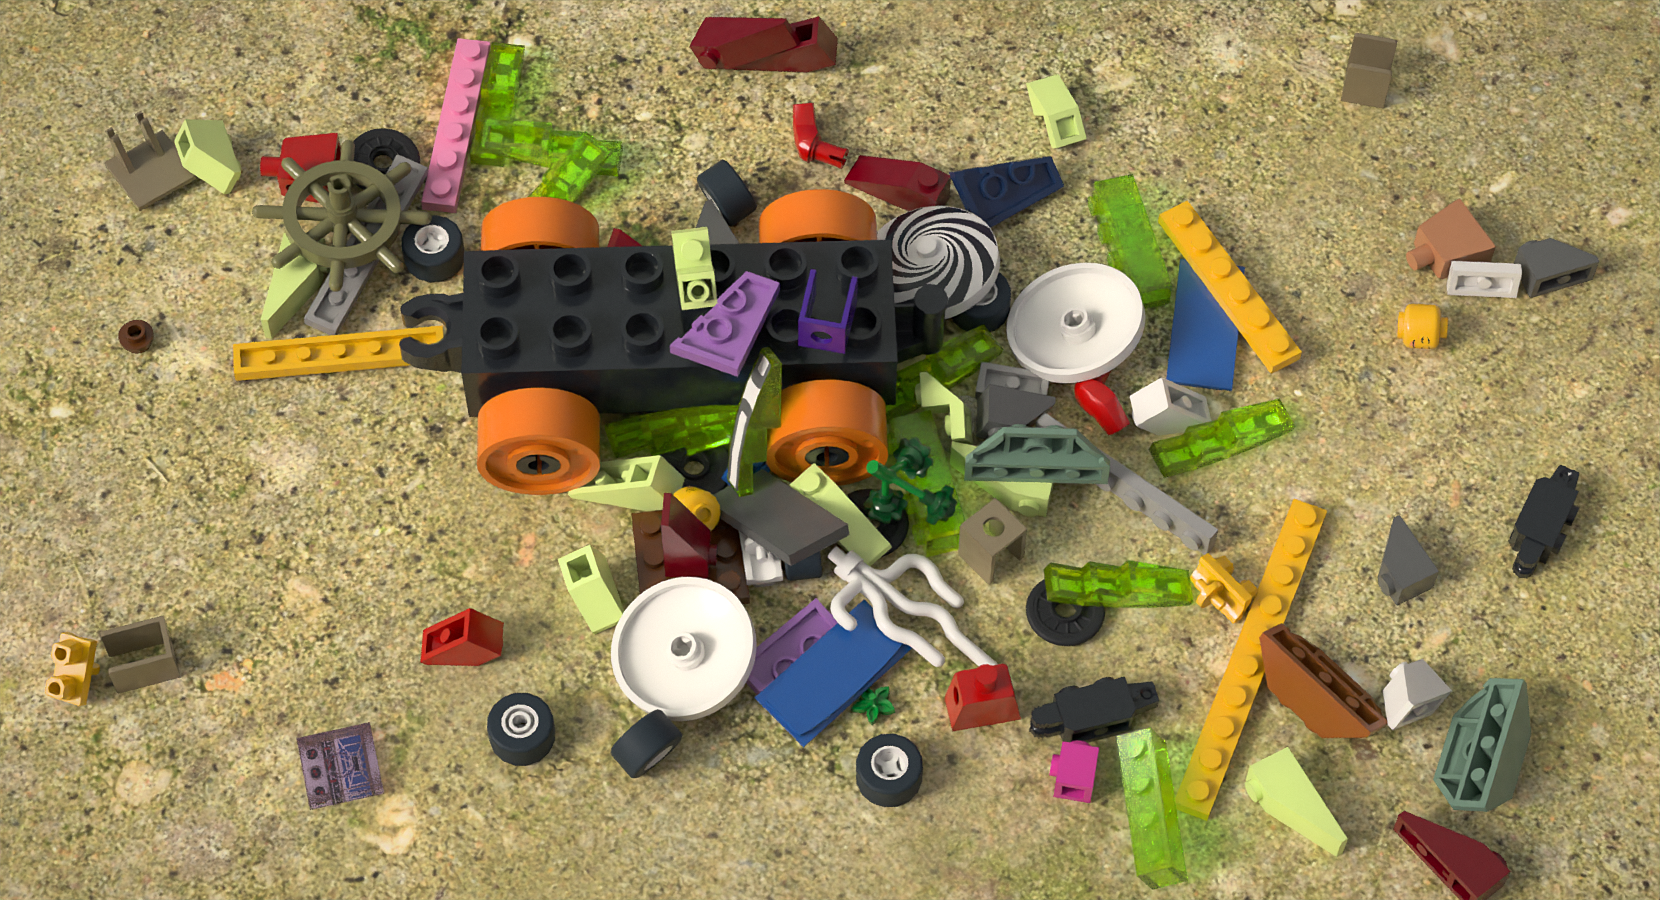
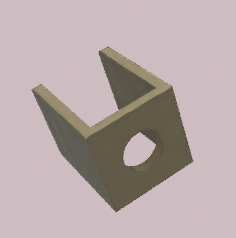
(1369, 70)
(981, 549)
(134, 638)

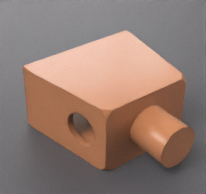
(1450, 237)

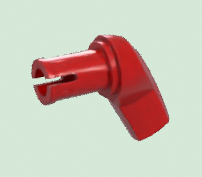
(808, 140)
(1101, 403)

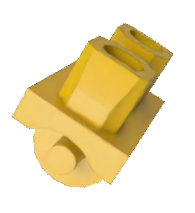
(1220, 588)
(73, 669)

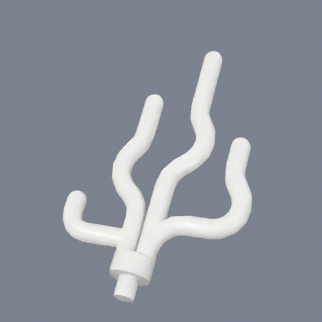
(876, 588)

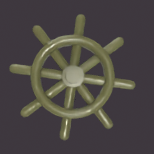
(341, 214)

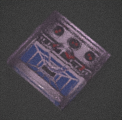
(340, 766)

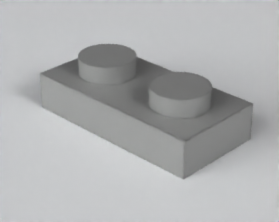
(1010, 377)

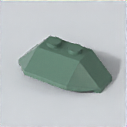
(1037, 455)
(1485, 747)

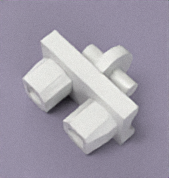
(760, 565)

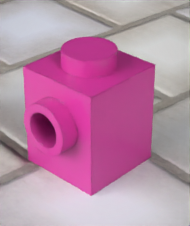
(1074, 771)

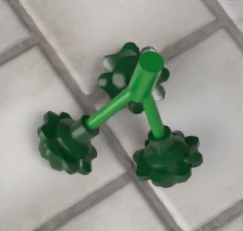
(889, 504)

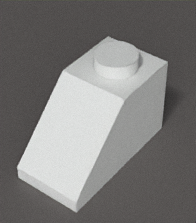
(1168, 408)
(1413, 693)

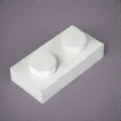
(1484, 279)

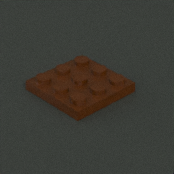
(650, 559)

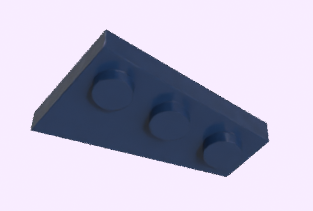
(1006, 188)

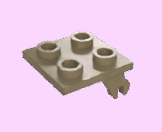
(149, 169)

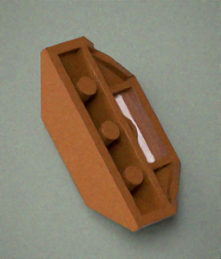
(1317, 687)

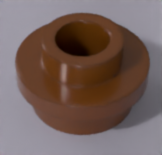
(139, 343)

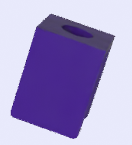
(838, 331)

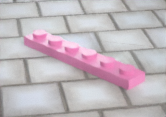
(456, 126)

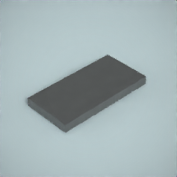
(781, 519)

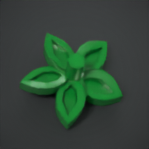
(874, 704)

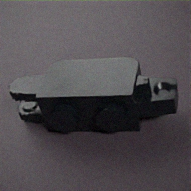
(1542, 520)
(1093, 710)

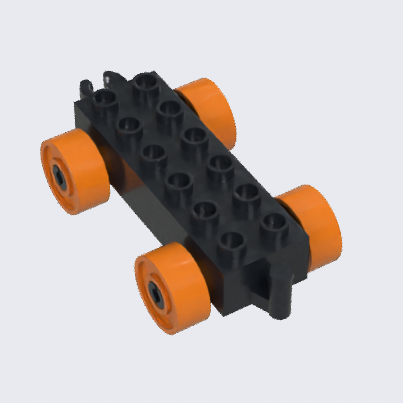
(584, 330)

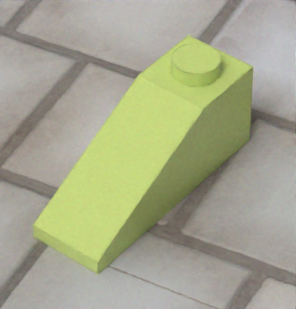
(290, 290)
(632, 483)
(1025, 497)
(863, 536)
(1292, 799)

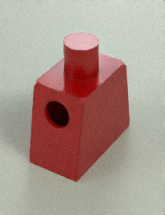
(307, 152)
(981, 697)

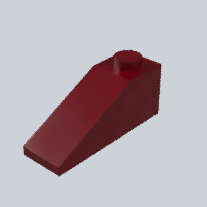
(740, 40)
(814, 52)
(900, 182)
(685, 541)
(1457, 860)

